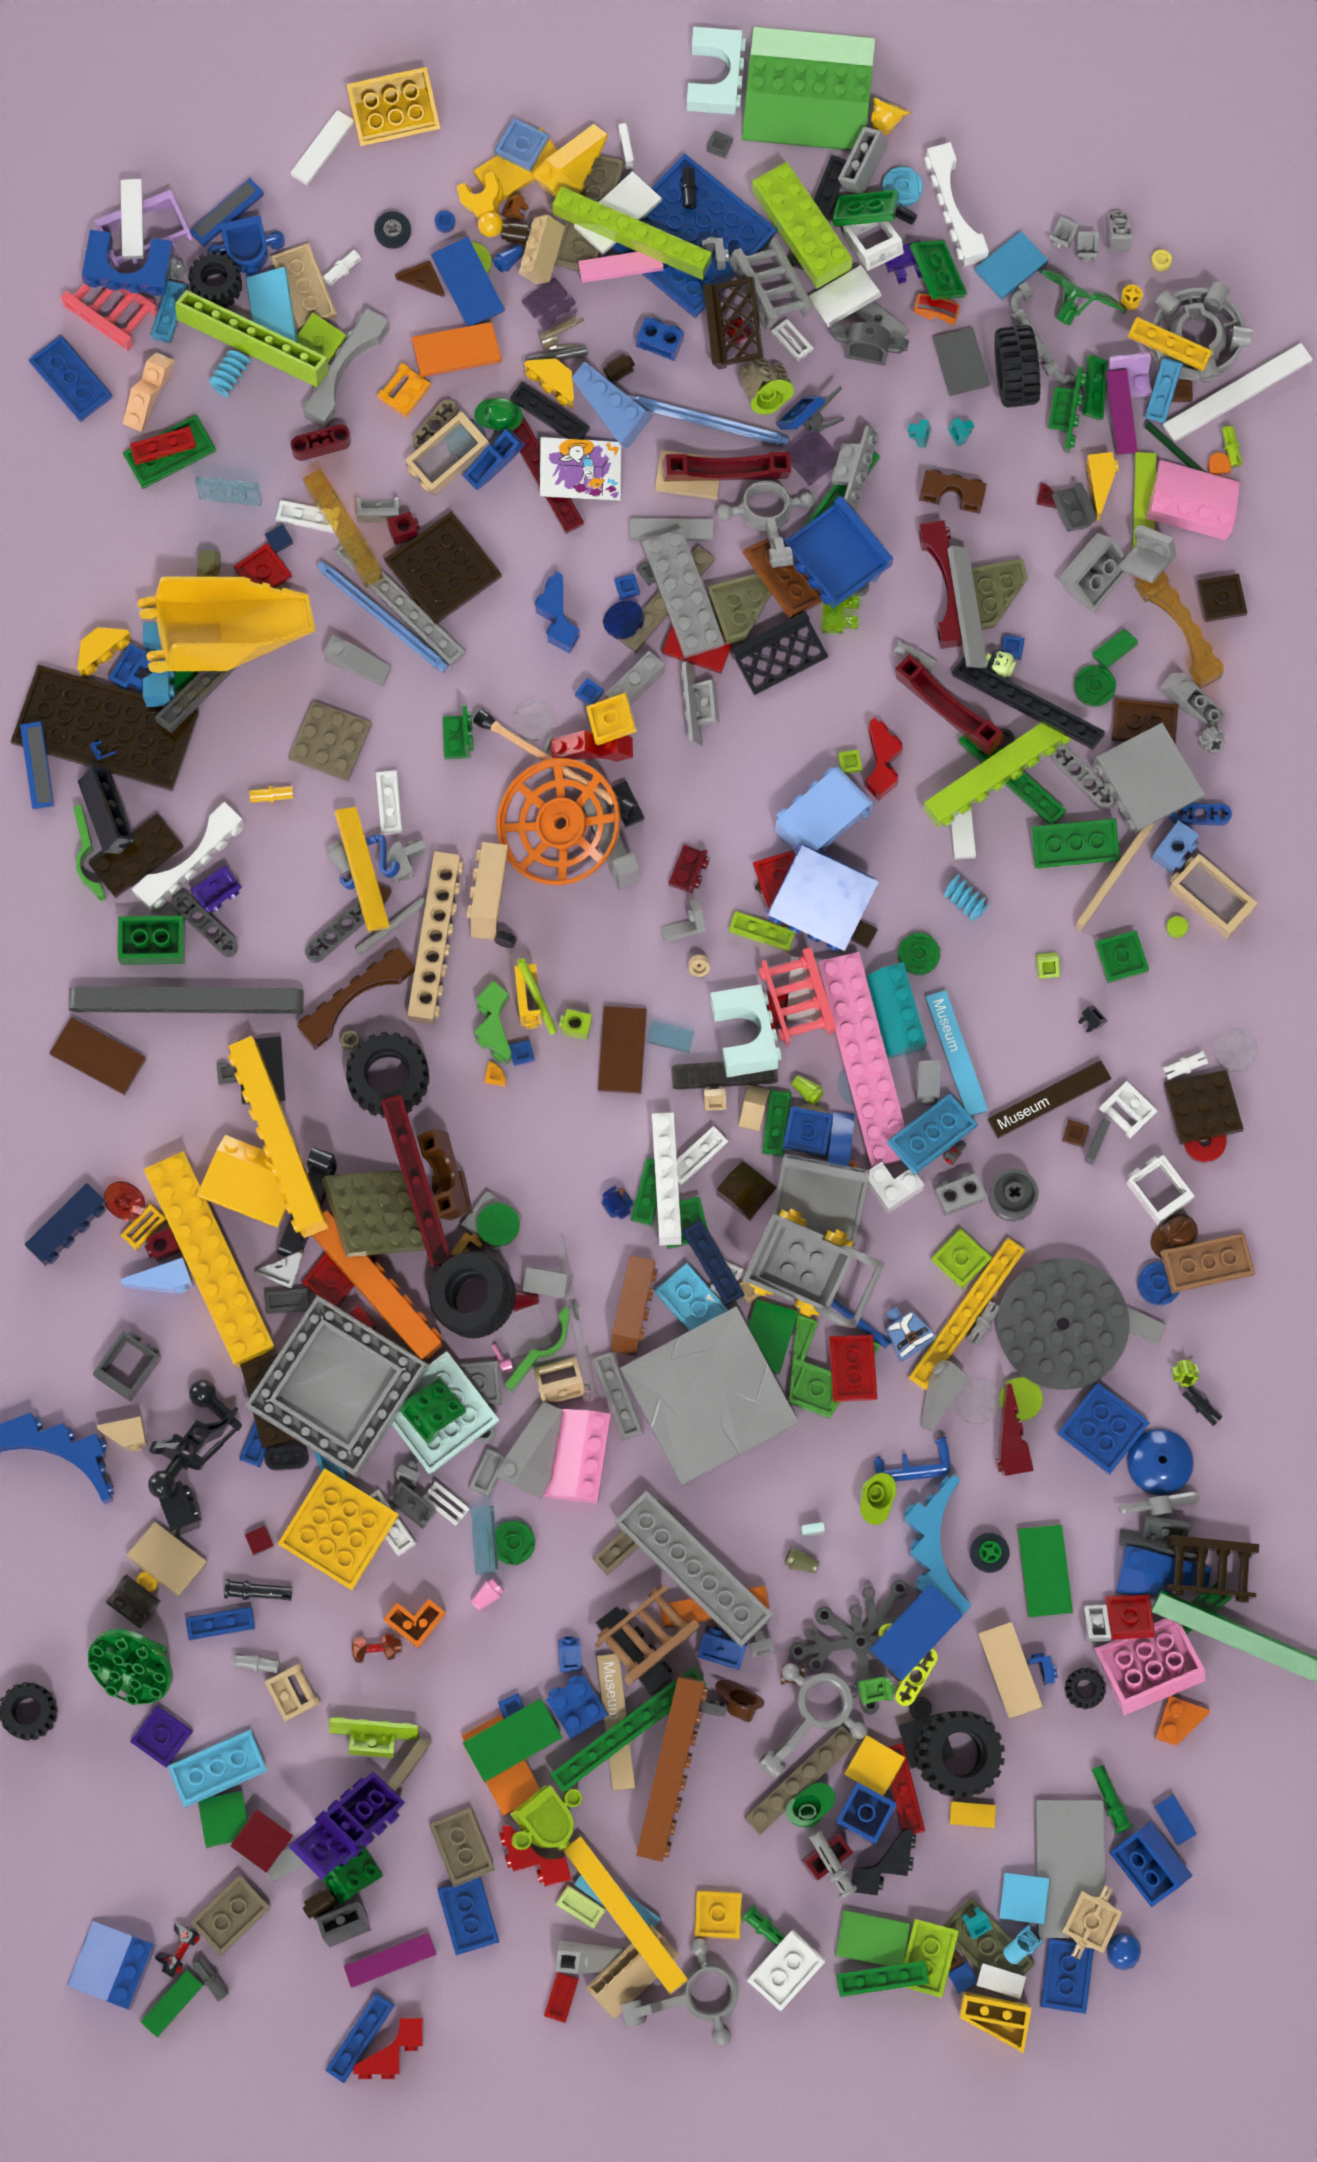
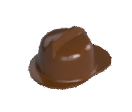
(1174, 1232)
(739, 1700)

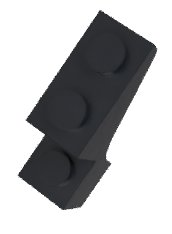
(895, 1861)

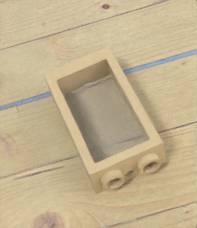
(446, 454)
(1212, 895)

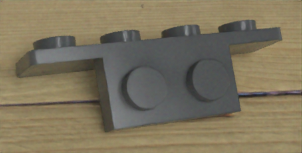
(1155, 1535)

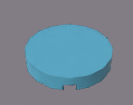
(906, 182)

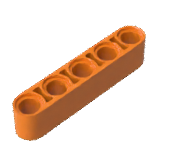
(689, 1610)

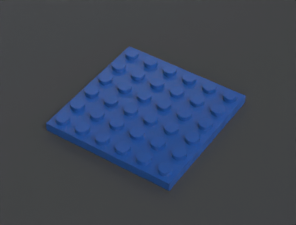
(717, 215)

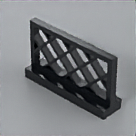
(774, 635)

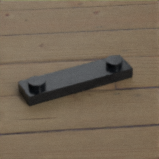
(549, 412)

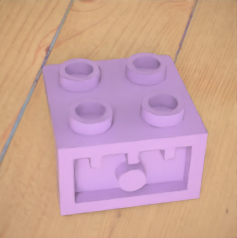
(1138, 372)

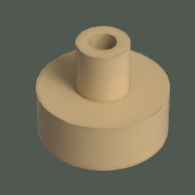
(699, 965)

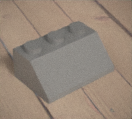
(1094, 572)

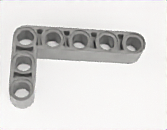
(620, 863)

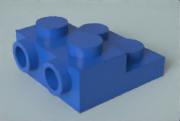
(576, 1706)

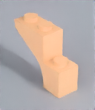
(146, 391)

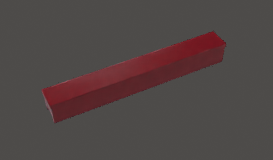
(415, 1179)

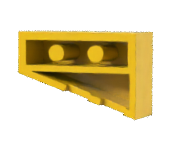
(998, 2017)

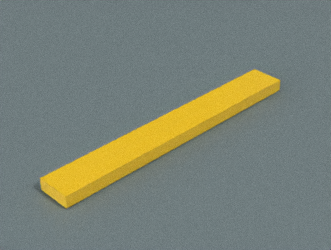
(968, 1311)
(625, 1915)

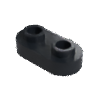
(286, 1458)

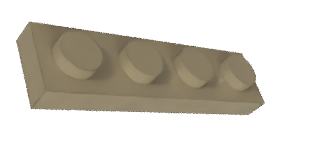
(617, 1551)

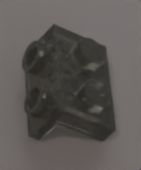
(133, 1601)

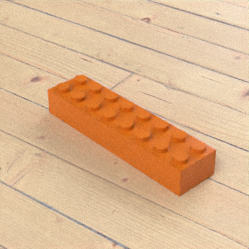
(382, 1294)

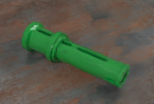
(1115, 1808)
(762, 1925)

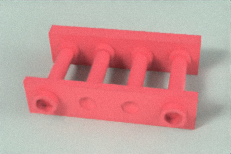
(107, 325)
(813, 982)

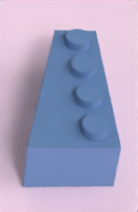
(616, 408)

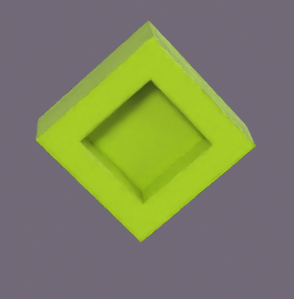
(850, 761)

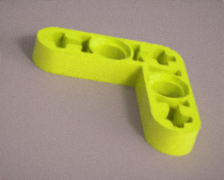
(901, 1687)

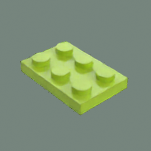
(937, 1947)

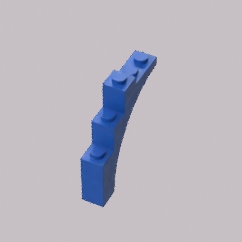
(84, 1454)

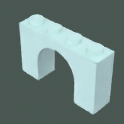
(723, 96)
(748, 1004)

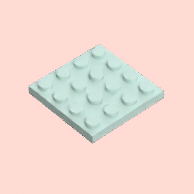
(458, 1434)

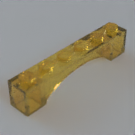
(344, 528)
(1205, 666)

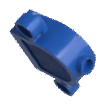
(247, 243)

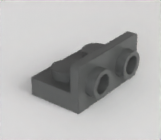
(1074, 507)

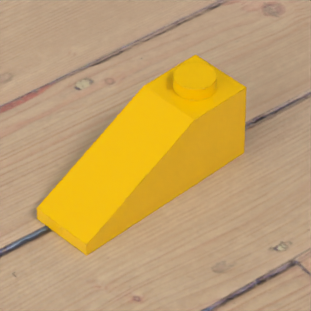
(1101, 473)

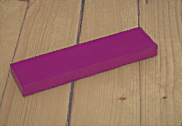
(1121, 412)
(389, 1960)

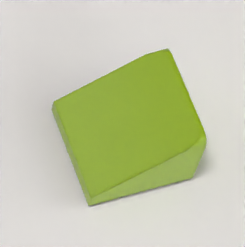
(1048, 965)

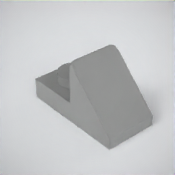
(1097, 1623)

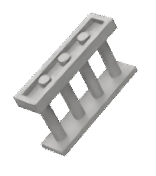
(767, 313)

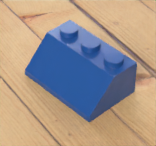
(1151, 1864)

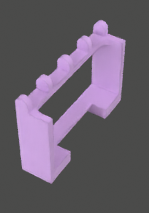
(159, 202)

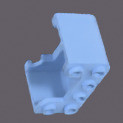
(823, 812)

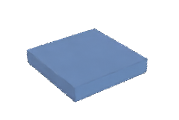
(522, 144)

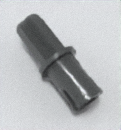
(210, 1979)

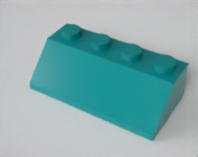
(896, 1011)

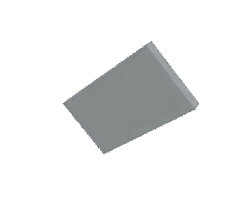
(1070, 1855)

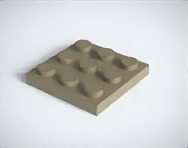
(330, 741)

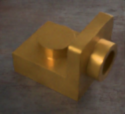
(465, 1242)

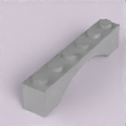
(367, 334)

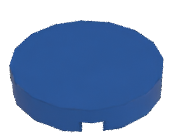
(1154, 1285)

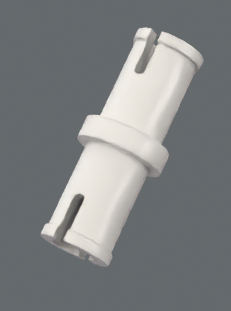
(342, 268)
(1185, 1065)

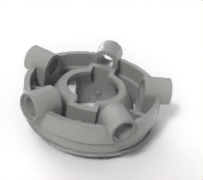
(1204, 304)

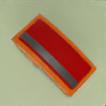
(941, 309)

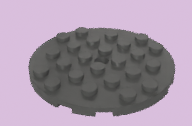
(1068, 1356)

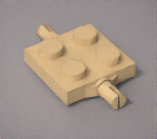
(1092, 1922)

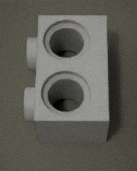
(963, 1199)

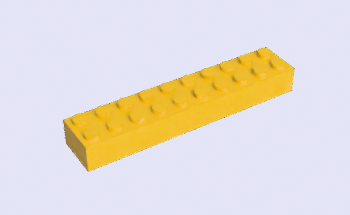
(209, 1259)

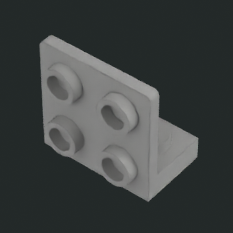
(1150, 555)

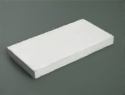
(629, 197)

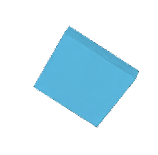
(1024, 1898)

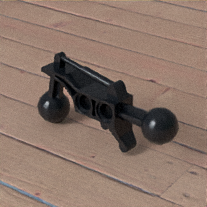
(202, 1394)

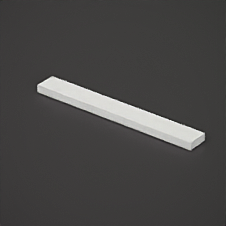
(1237, 393)

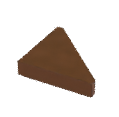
(422, 277)

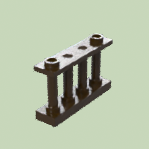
(1223, 1549)

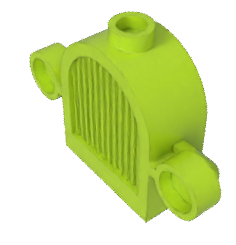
(545, 1819)

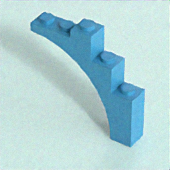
(927, 1552)

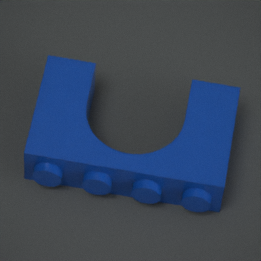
(150, 279)

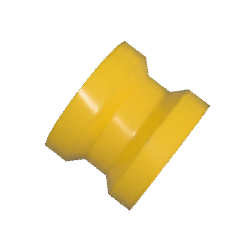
(1132, 292)

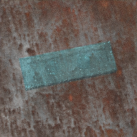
(484, 1540)

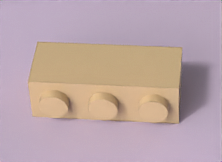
(541, 249)

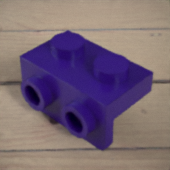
(216, 889)

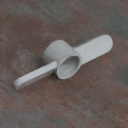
(1160, 1505)

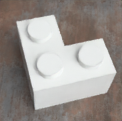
(891, 1191)

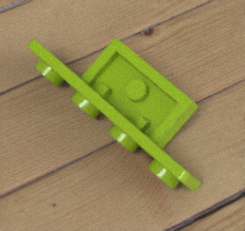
(373, 1737)

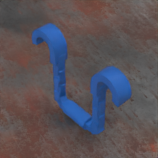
(393, 871)

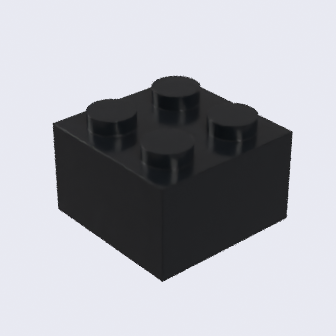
(179, 1511)

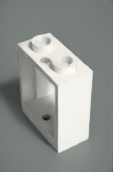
(873, 256)
(1154, 1163)

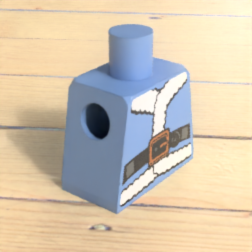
(907, 1334)

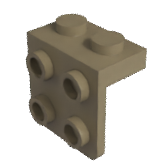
(757, 371)

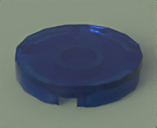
(623, 619)

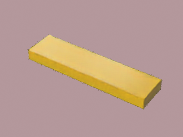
(1170, 344)

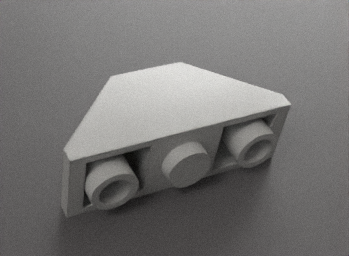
(1119, 231)

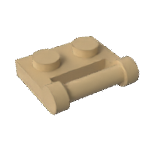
(285, 1696)

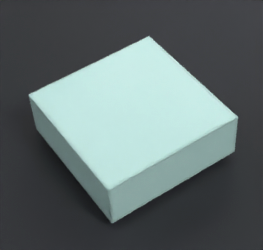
(812, 1529)

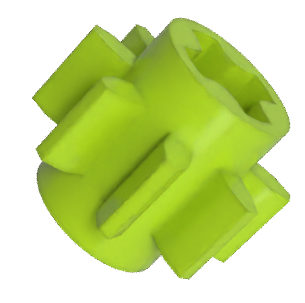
(1185, 1373)

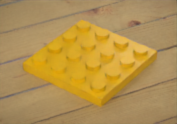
(338, 1529)

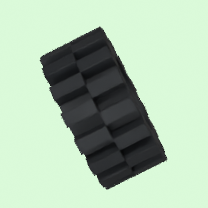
(1092, 1676)

